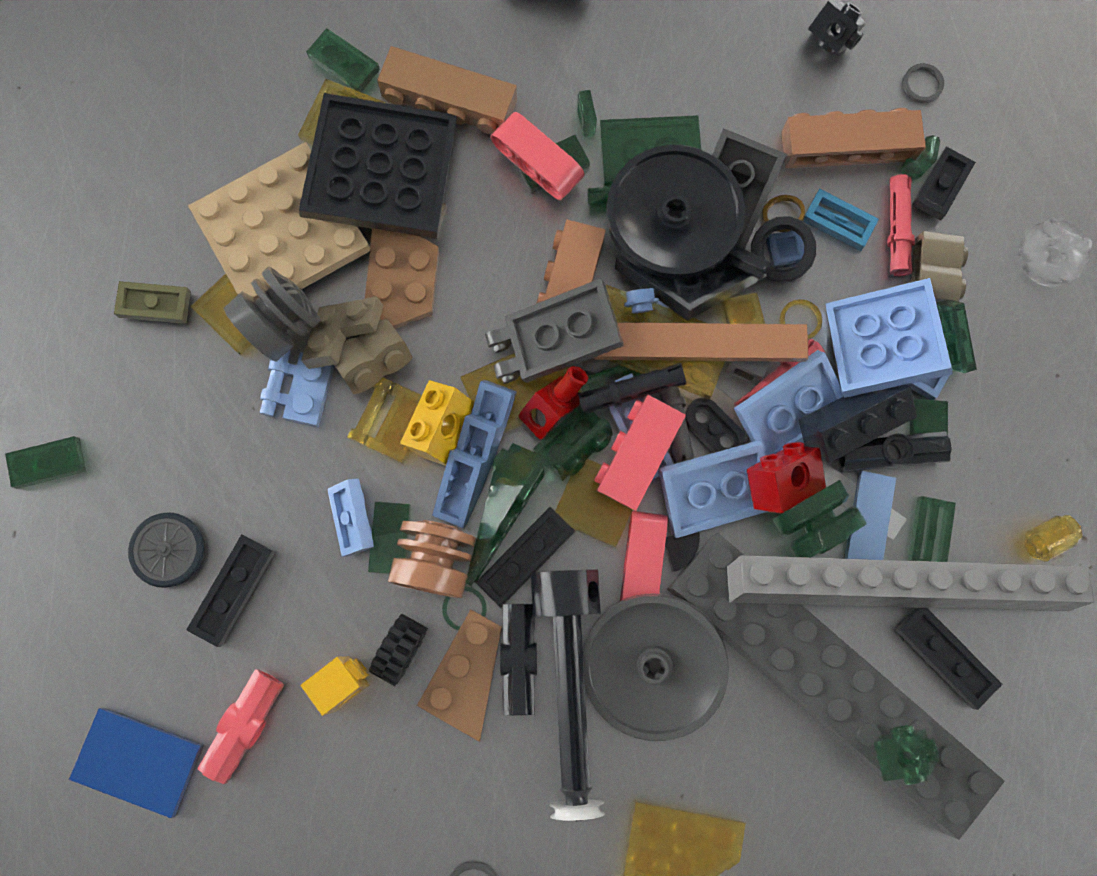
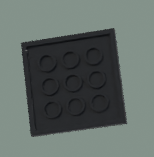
(378, 166)

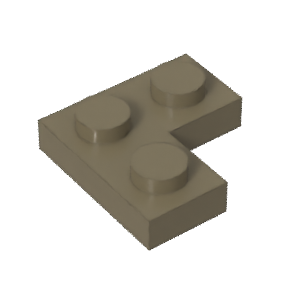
(336, 324)

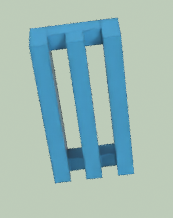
(852, 231)

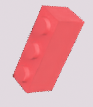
(639, 451)

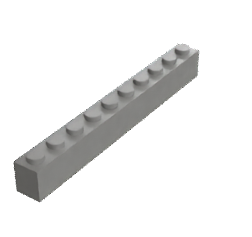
(907, 584)

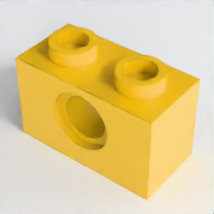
(437, 422)
(336, 684)

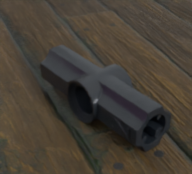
(914, 450)
(518, 659)

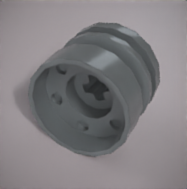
(269, 317)

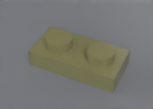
(152, 302)

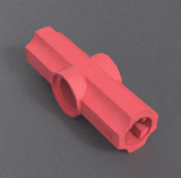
(240, 727)

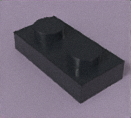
(943, 183)

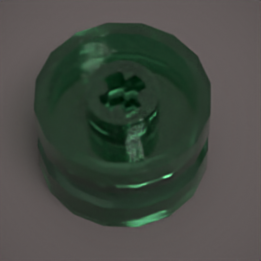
(821, 525)

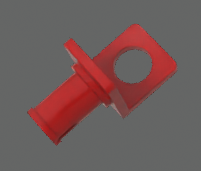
(554, 401)

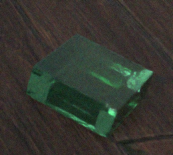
(586, 113)
(931, 416)

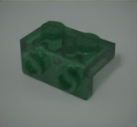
(574, 442)

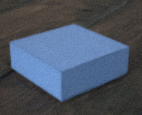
(785, 249)

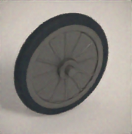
(166, 550)

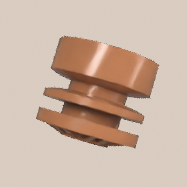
(432, 558)

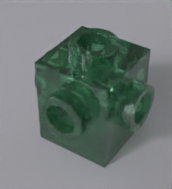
(897, 764)

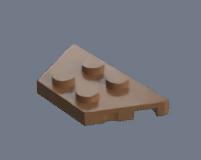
(402, 276)

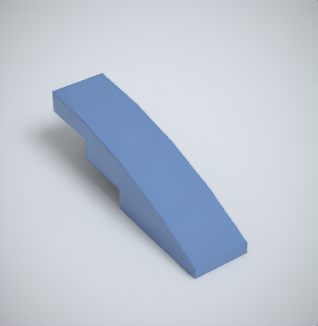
(474, 454)

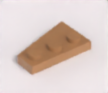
(464, 677)

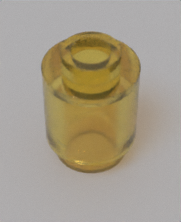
(1053, 537)

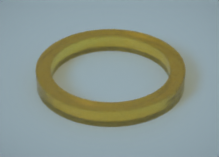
(806, 303)

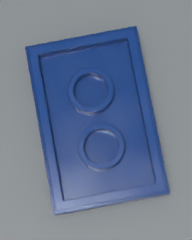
(136, 762)

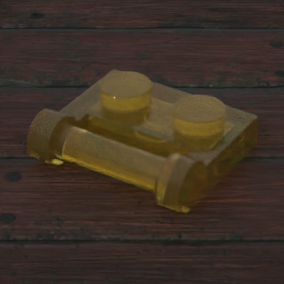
(394, 425)

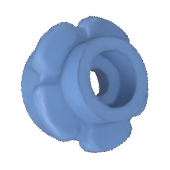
(640, 300)

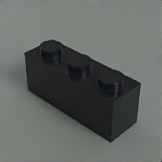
(856, 420)

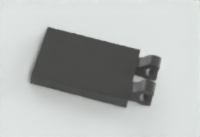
(557, 333)

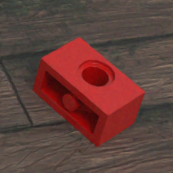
(786, 477)

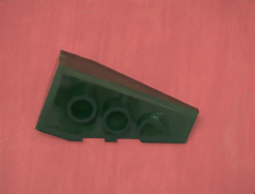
(511, 487)

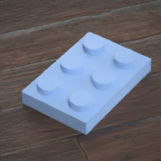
(774, 410)
(710, 489)

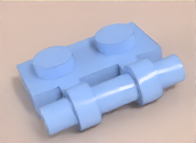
(306, 395)

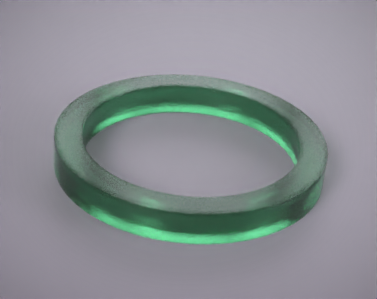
(446, 600)

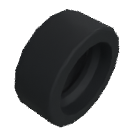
(802, 230)

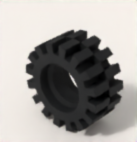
(398, 649)

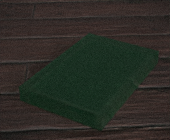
(629, 137)

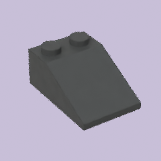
(756, 171)

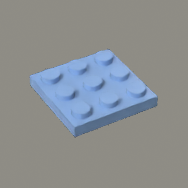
(888, 338)

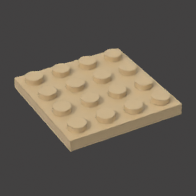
(259, 226)

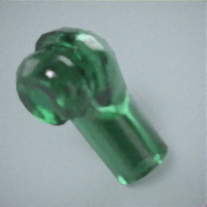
(928, 157)

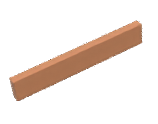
(711, 342)

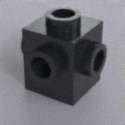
(829, 20)

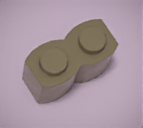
(941, 260)
(372, 356)

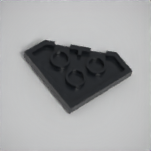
(690, 295)

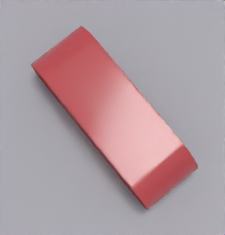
(537, 156)
(644, 554)

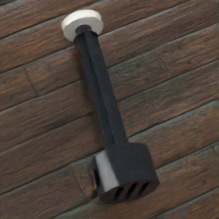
(566, 598)

